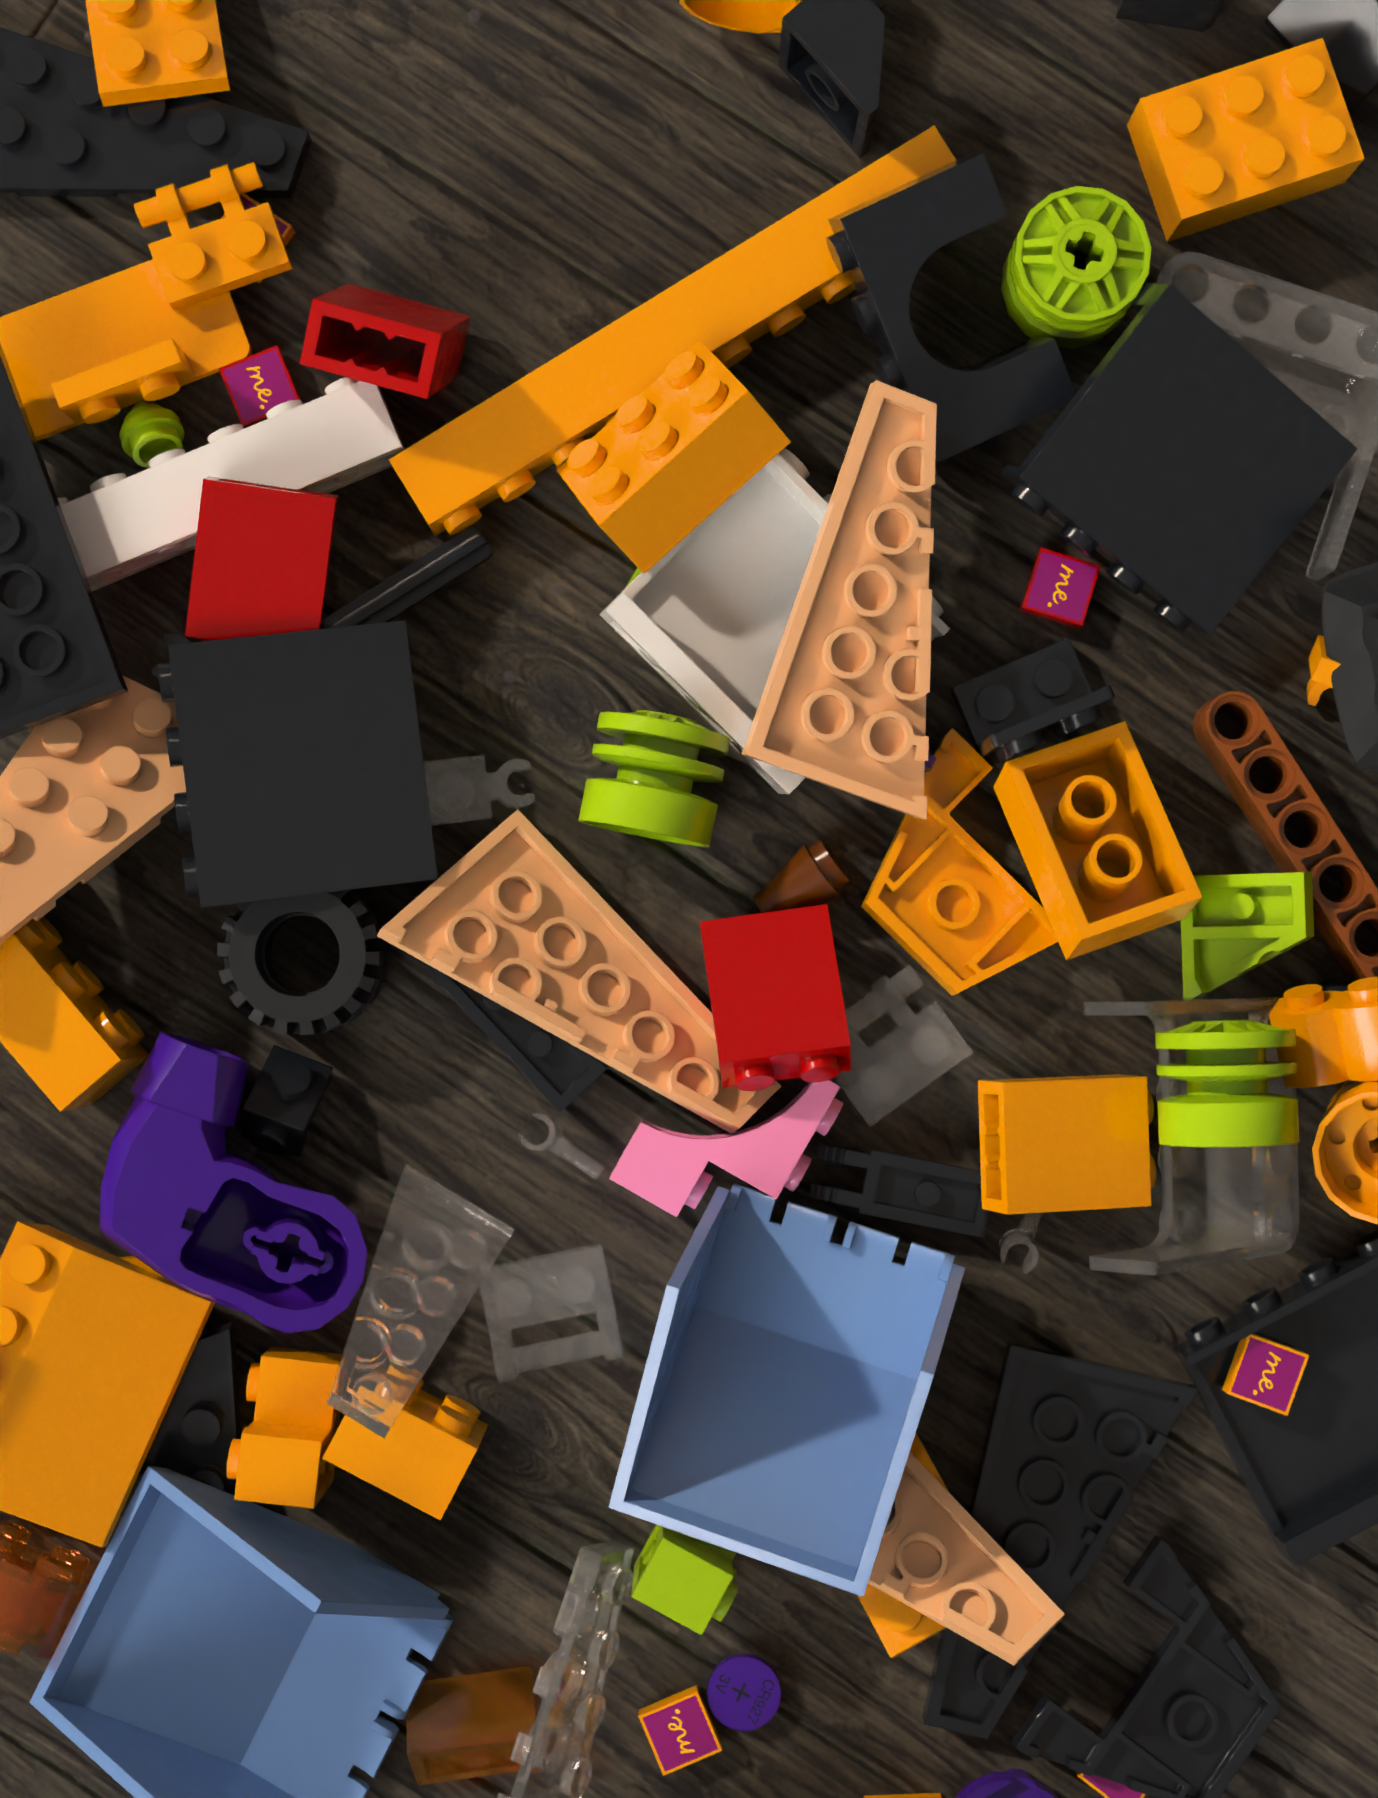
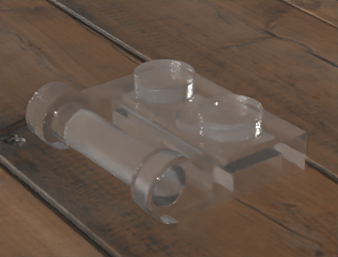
(547, 1291)

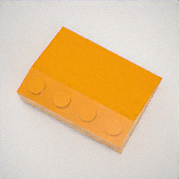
(83, 1377)

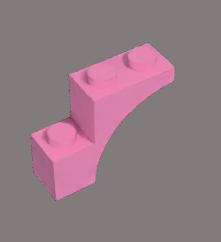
(670, 1164)

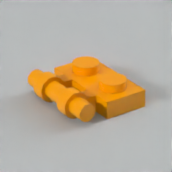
(220, 253)

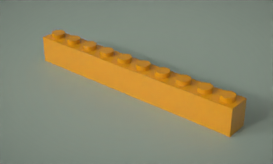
(572, 397)

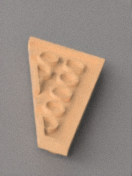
(858, 640)
(82, 798)
(556, 953)
(956, 1572)

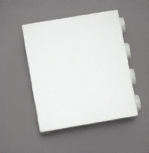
(723, 598)

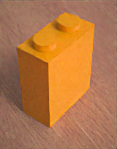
(1065, 1143)

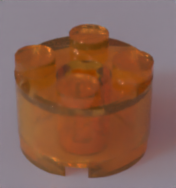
(37, 1591)

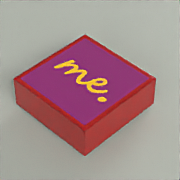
(259, 384)
(1060, 588)

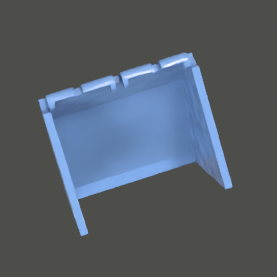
(786, 1387)
(237, 1652)

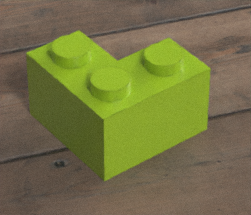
(685, 1578)

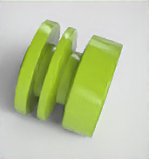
(1054, 297)
(655, 778)
(1227, 1086)

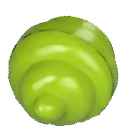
(149, 432)

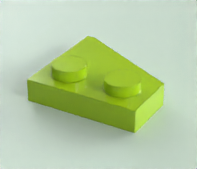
(1243, 925)

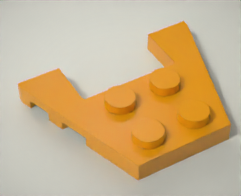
(947, 893)

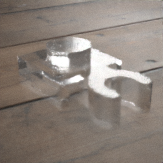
(463, 790)

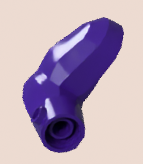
(214, 1215)

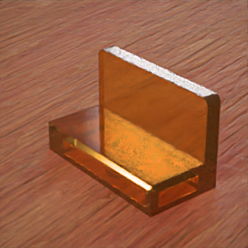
(469, 1724)

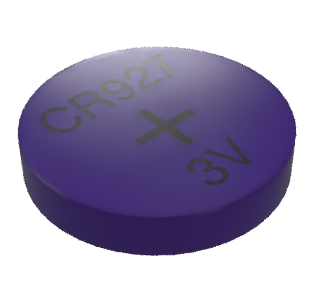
(744, 1692)

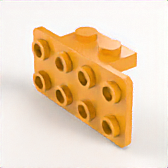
(114, 346)

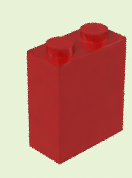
(384, 340)
(259, 560)
(776, 997)

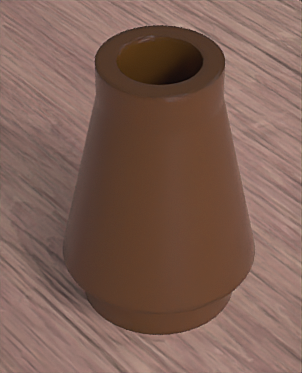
(804, 881)

